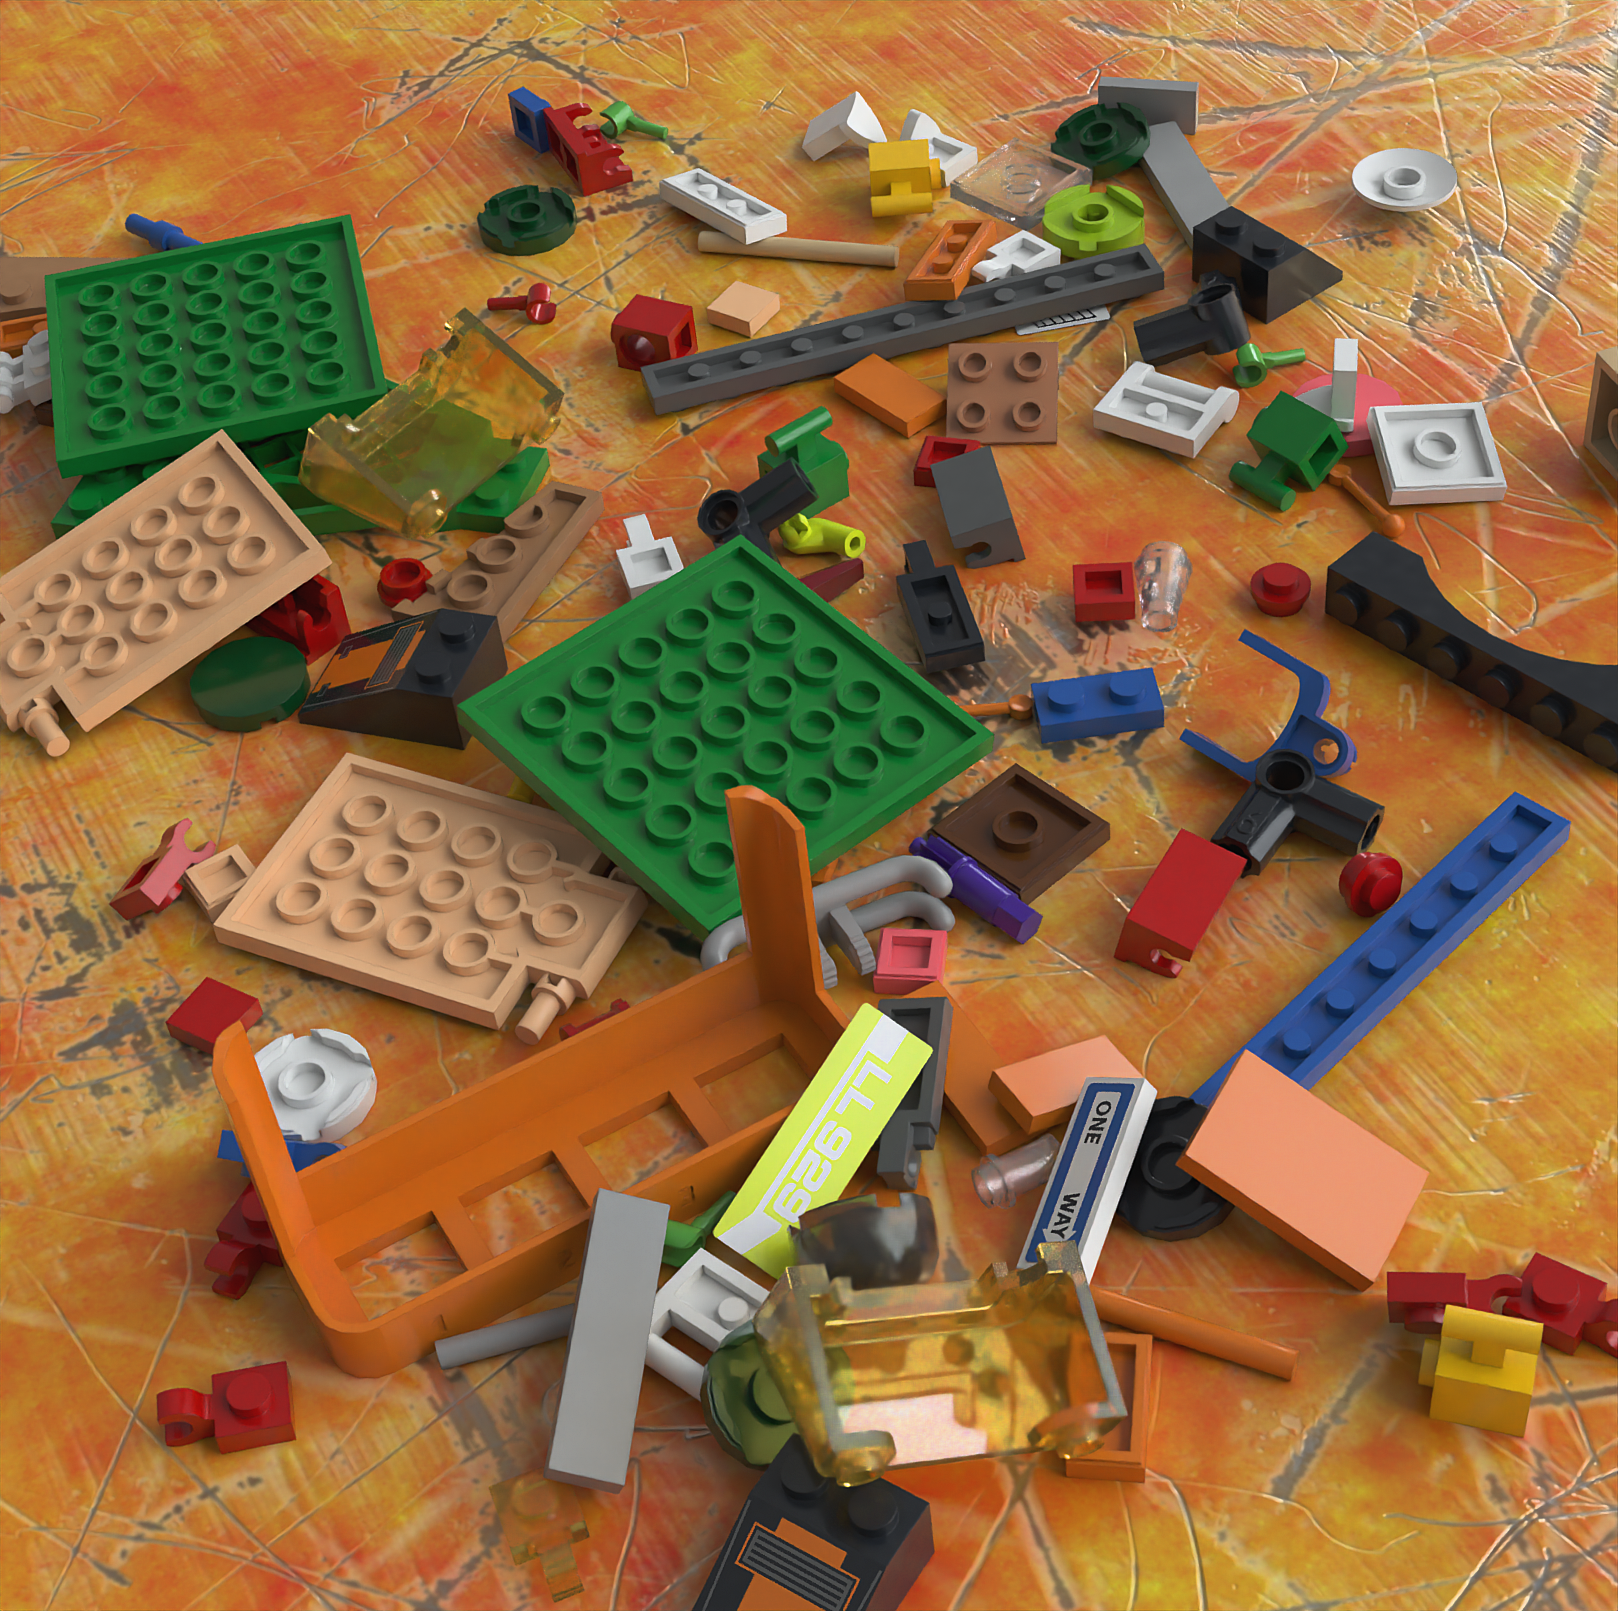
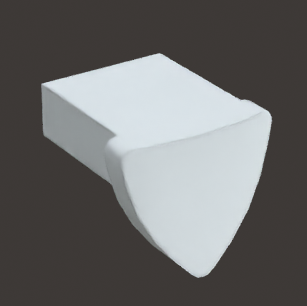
(842, 122)
(953, 154)
(1339, 398)

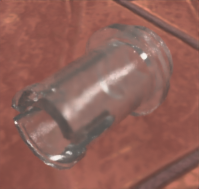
(1015, 1173)

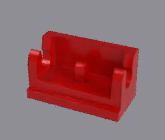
(584, 151)
(307, 617)
(1178, 904)

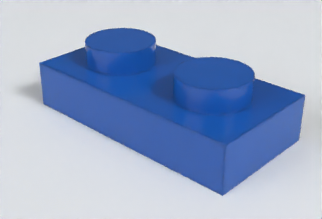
(1097, 705)

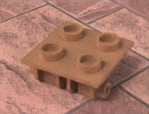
(1003, 392)

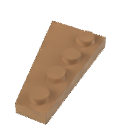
(514, 567)

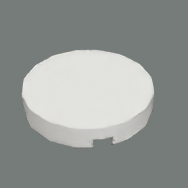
(318, 1084)

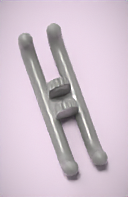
(847, 927)

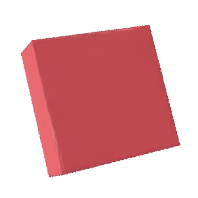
(909, 959)

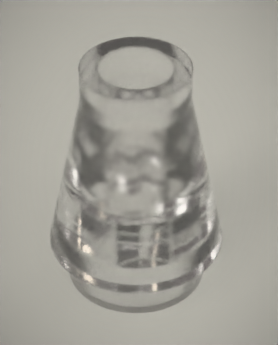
(1161, 580)

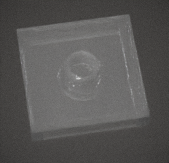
(1017, 182)

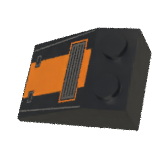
(409, 677)
(819, 1543)

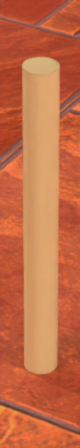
(802, 249)

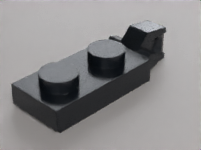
(938, 612)

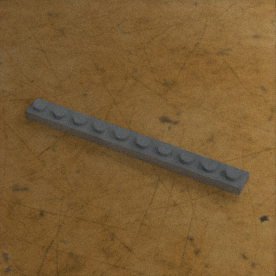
(900, 329)

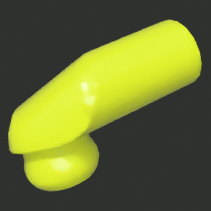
(821, 535)

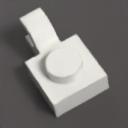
(1016, 256)
(645, 559)

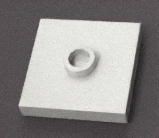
(1436, 453)

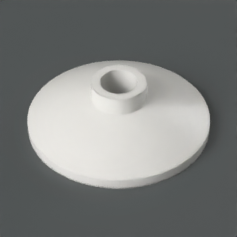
(1404, 179)

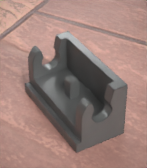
(977, 507)

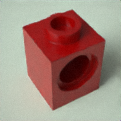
(653, 332)

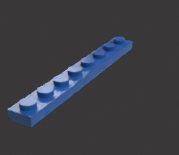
(1404, 945)

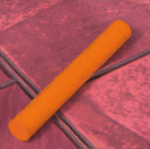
(1195, 1333)

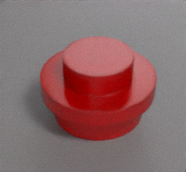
(402, 580)
(1280, 589)
(1370, 883)

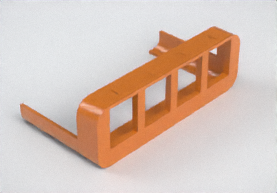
(547, 1114)

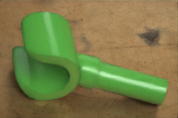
(622, 118)
(1254, 364)
(685, 1240)

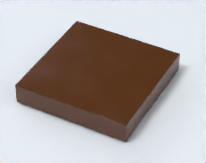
(1023, 832)

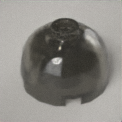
(869, 1242)

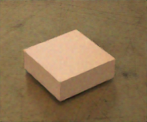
(743, 308)
(218, 880)

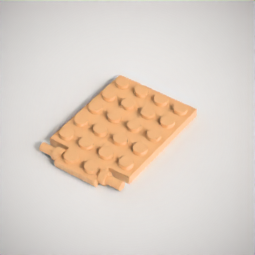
(145, 589)
(437, 897)

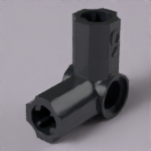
(1207, 323)
(757, 507)
(1294, 799)

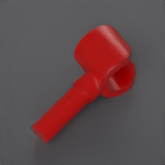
(532, 304)

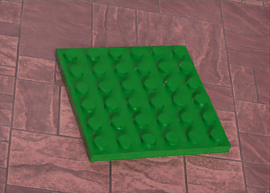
(209, 339)
(714, 688)

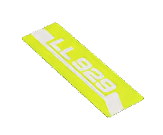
(823, 1137)

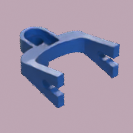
(1305, 729)

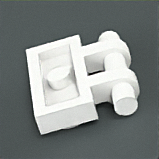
(27, 375)

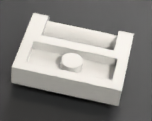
(1164, 410)
(706, 1304)

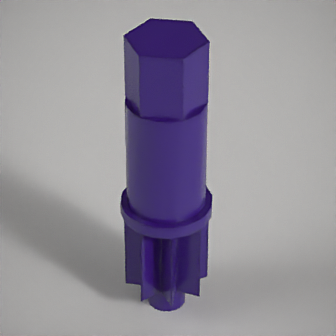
(980, 890)

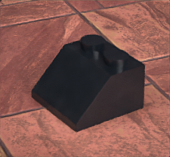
(1268, 266)

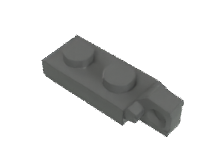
(919, 1112)

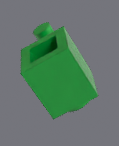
(1293, 444)
(819, 457)

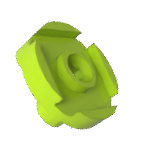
(1094, 222)

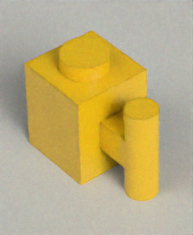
(902, 177)
(1482, 1370)

